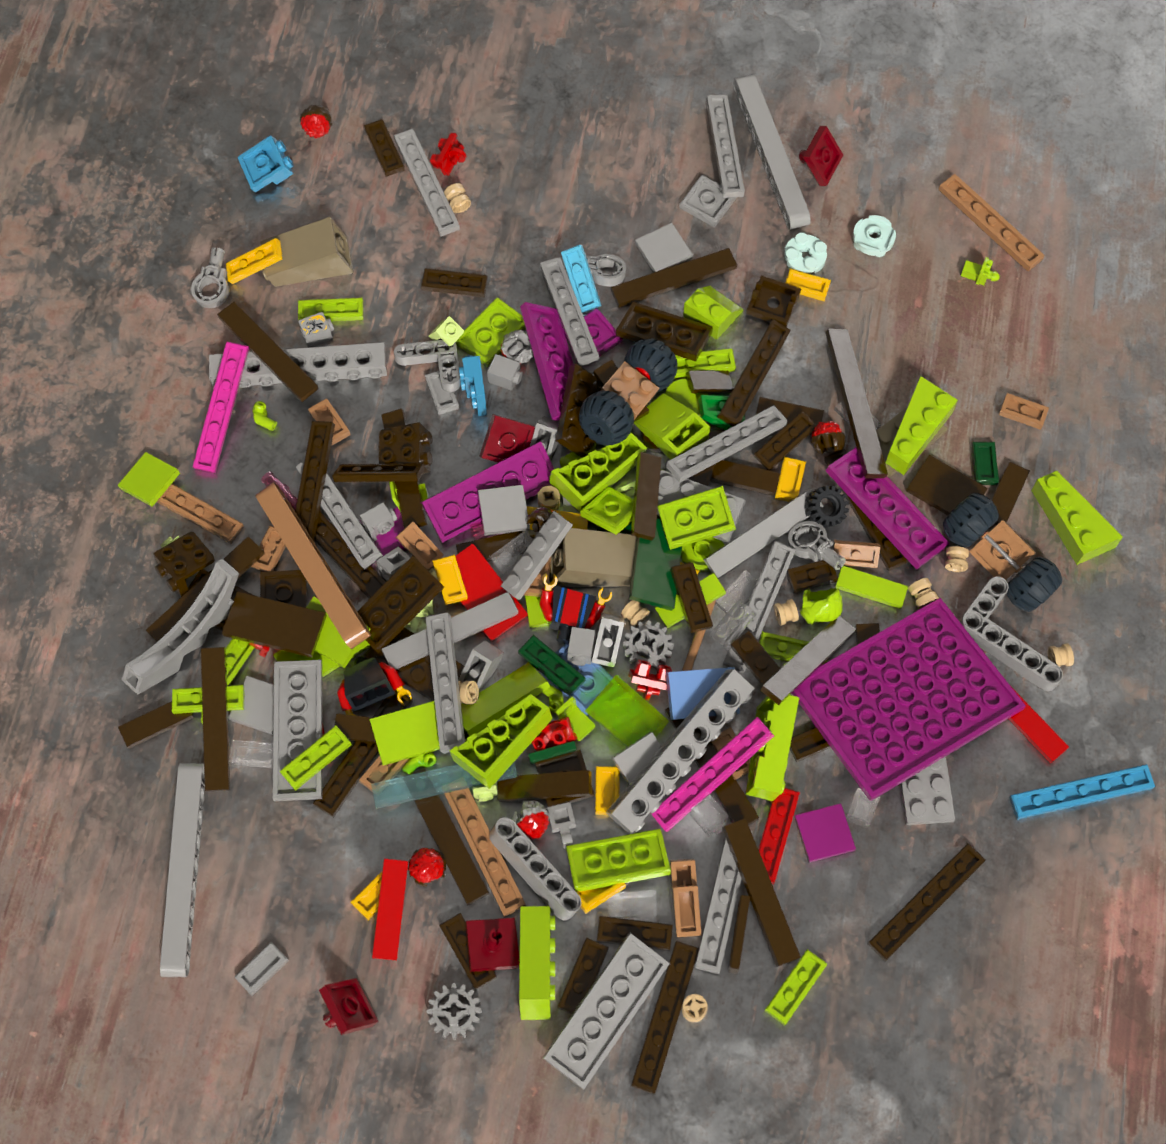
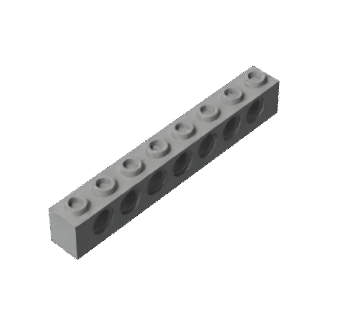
(309, 360)
(621, 809)

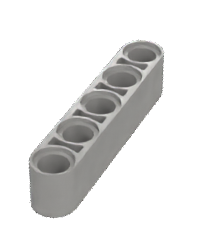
(536, 880)

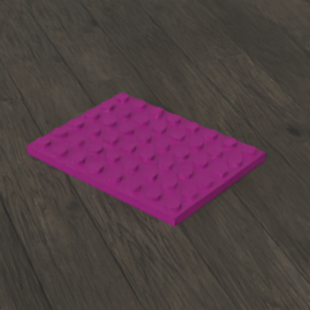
(906, 698)

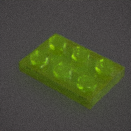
(625, 713)

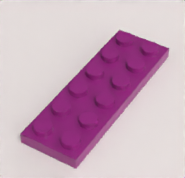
(549, 351)
(459, 505)
(889, 510)

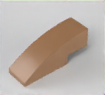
(685, 897)

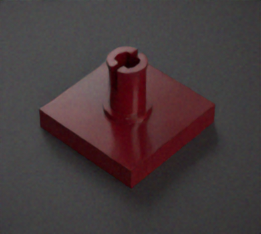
(822, 155)
(505, 438)
(492, 944)
(347, 1007)

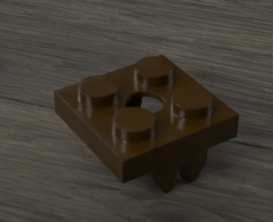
(769, 288)

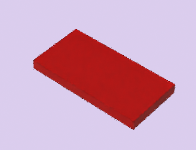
(483, 585)

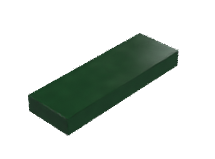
(551, 665)

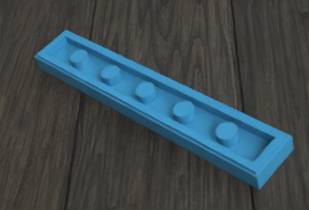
(1082, 791)

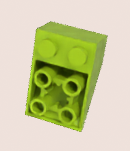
(673, 426)

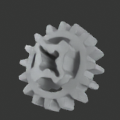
(656, 641)
(454, 1022)

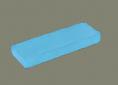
(581, 278)

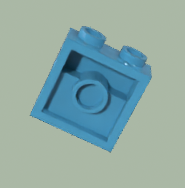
(266, 163)
(472, 382)

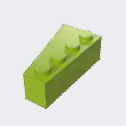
(923, 419)
(592, 474)
(1074, 518)
(502, 741)
(770, 762)
(536, 962)

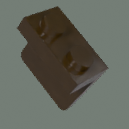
(406, 445)
(182, 560)

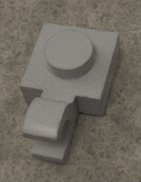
(562, 820)

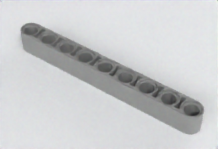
(771, 152)
(183, 871)

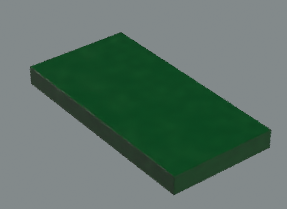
(651, 571)

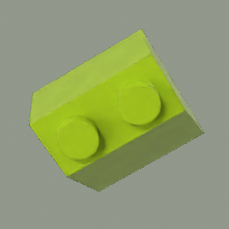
(712, 309)

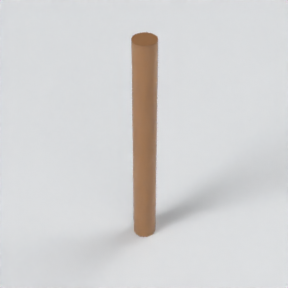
(695, 645)

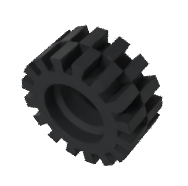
(838, 506)

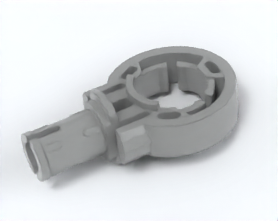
(607, 260)
(212, 274)
(820, 549)

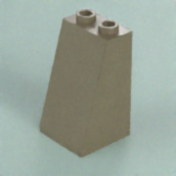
(310, 254)
(593, 559)

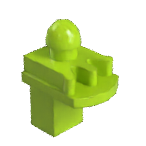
(980, 273)

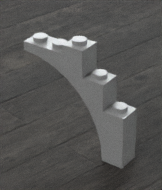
(187, 635)

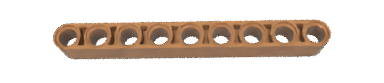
(313, 565)

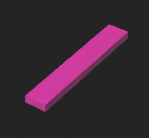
(220, 407)
(712, 774)

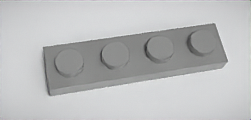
(536, 555)

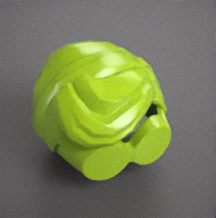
(825, 606)

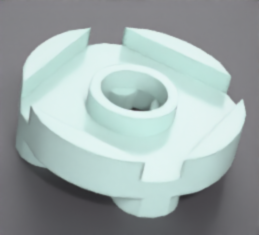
(809, 244)
(874, 246)

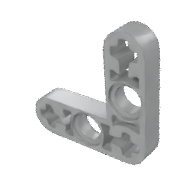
(441, 356)

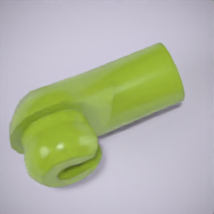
(260, 416)
(556, 698)
(423, 760)

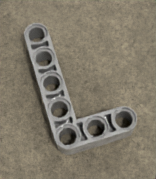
(1006, 640)

